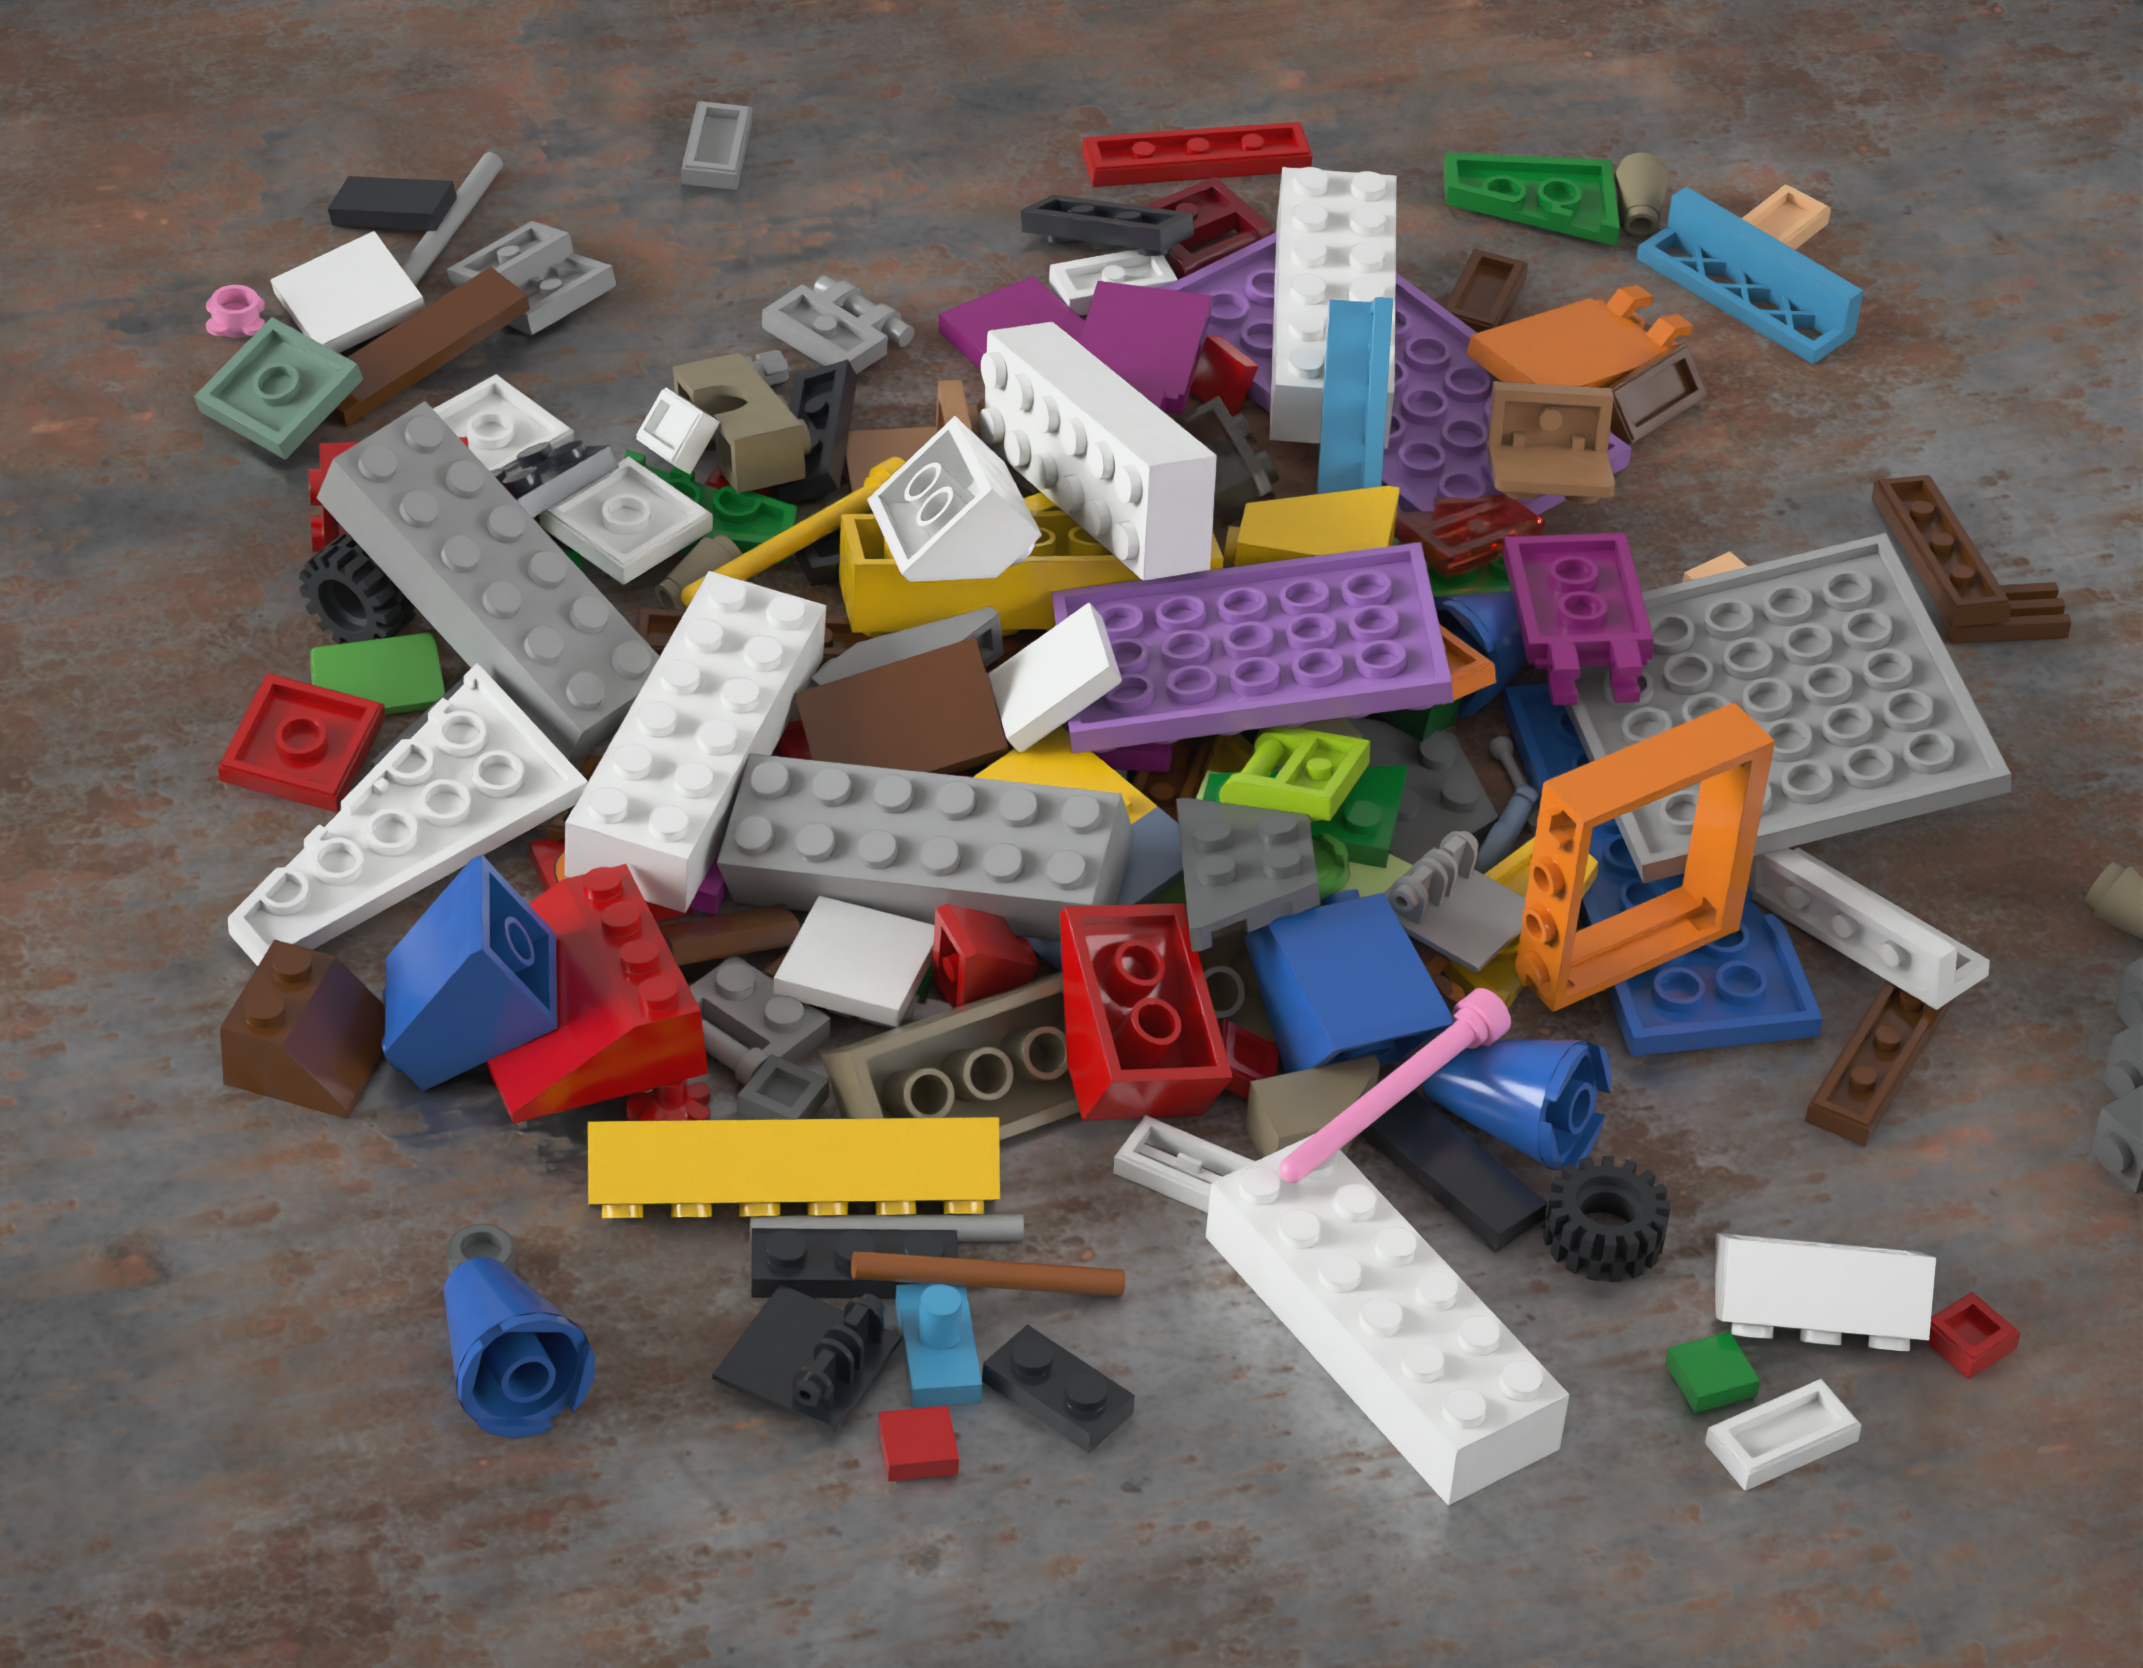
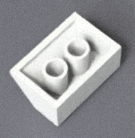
(954, 511)
(1823, 1290)

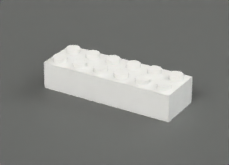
(1329, 245)
(1099, 450)
(685, 743)
(1388, 1321)

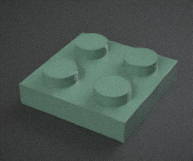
(278, 388)

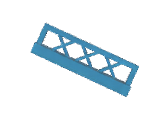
(1762, 272)
(1354, 395)

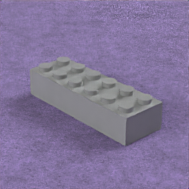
(489, 578)
(922, 842)

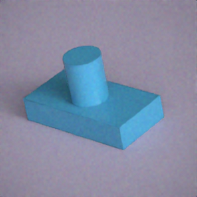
(938, 1345)

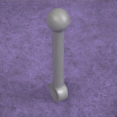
(1502, 749)

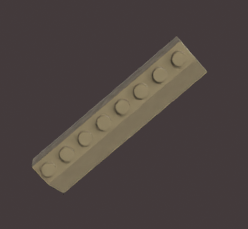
(1008, 1050)

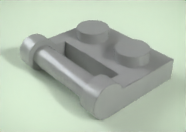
(744, 1005)

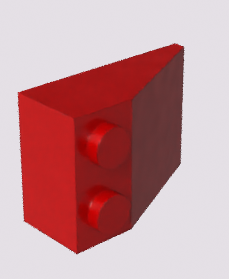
(1138, 1014)

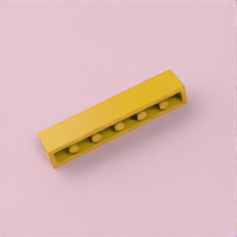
(793, 1163)

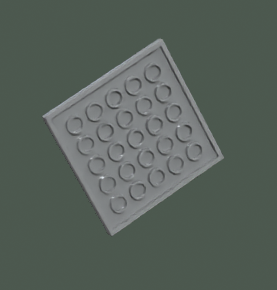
(1833, 668)

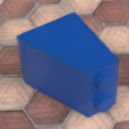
(469, 979)
(1345, 984)

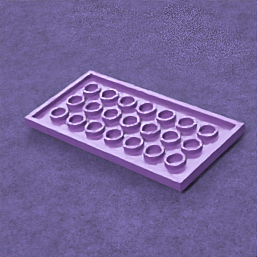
(1438, 390)

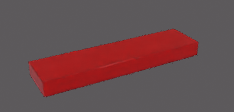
(1195, 154)

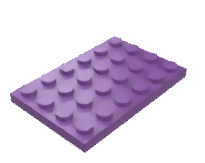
(1264, 647)

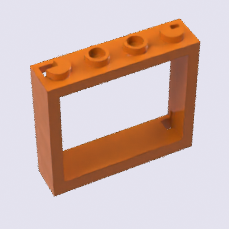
(1733, 765)

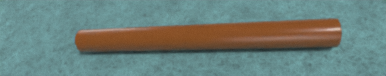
(987, 1274)

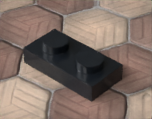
(1058, 1388)

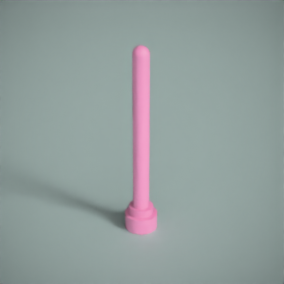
(1477, 1021)

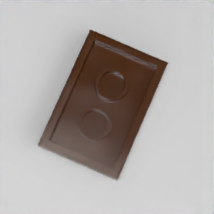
(909, 714)

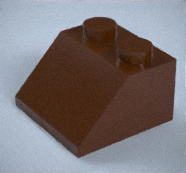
(303, 1032)

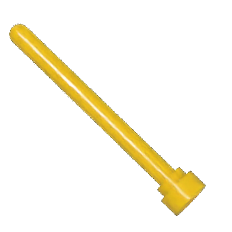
(803, 533)

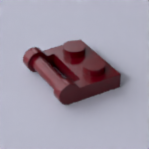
(1214, 213)

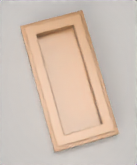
(1789, 216)

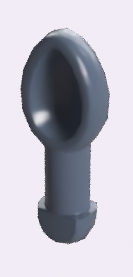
(1506, 829)

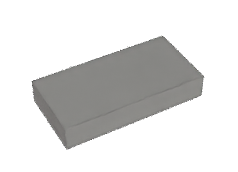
(716, 145)

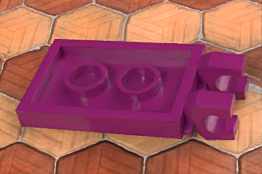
(1012, 306)
(1148, 338)
(1580, 610)

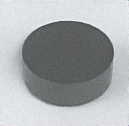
(481, 1241)

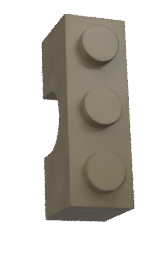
(757, 433)

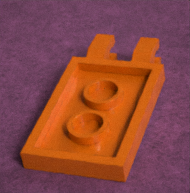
(1578, 343)

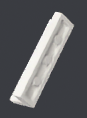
(1865, 926)

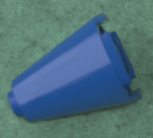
(1492, 629)
(1529, 1095)
(512, 1351)

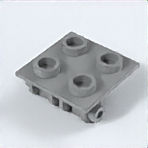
(1456, 906)

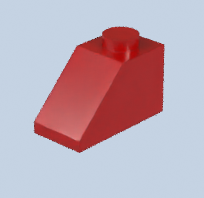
(977, 955)

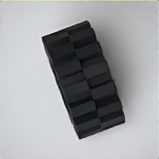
(353, 594)
(1601, 1245)

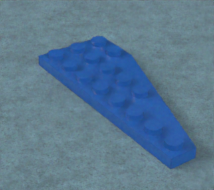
(1713, 997)

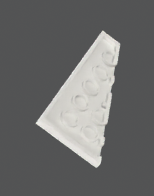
(420, 814)

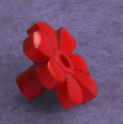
(671, 1103)

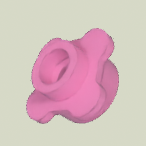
(234, 312)

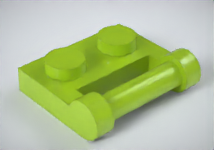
(1315, 776)

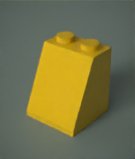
(1313, 526)

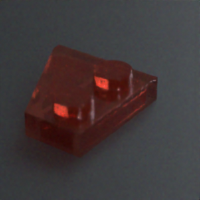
(1466, 531)

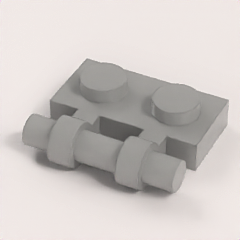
(836, 323)

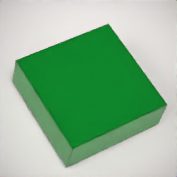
(1712, 1372)

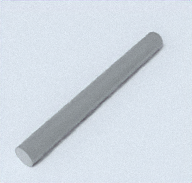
(467, 197)
(968, 1226)

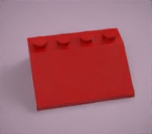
(620, 1004)

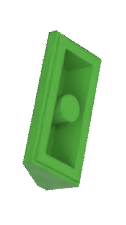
(392, 671)

